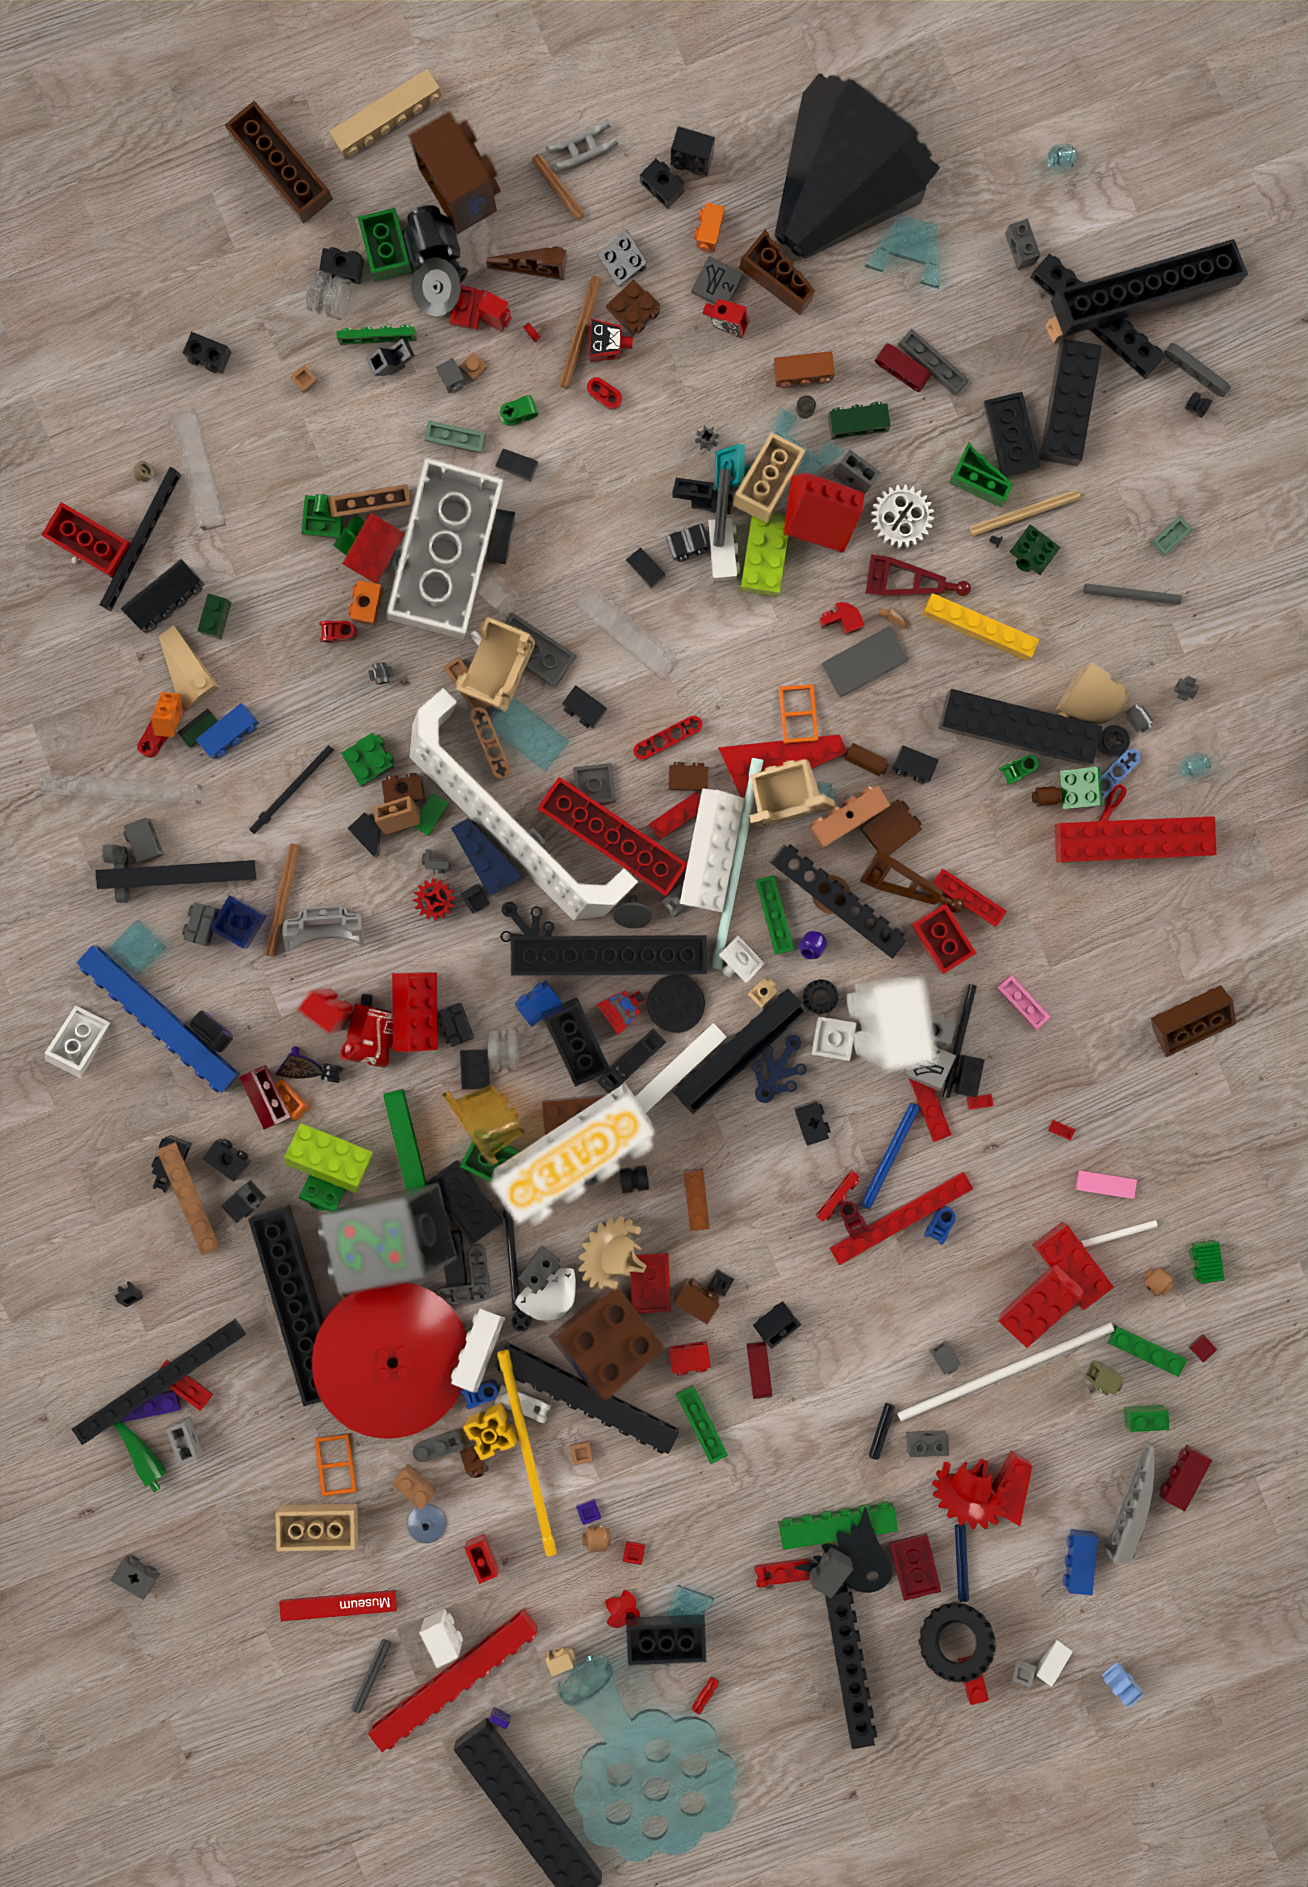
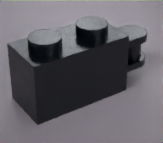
(158, 1168)

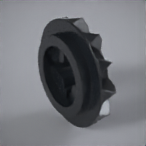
(1121, 736)

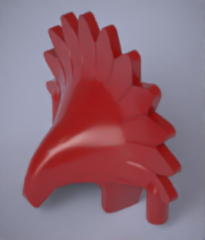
(969, 1495)

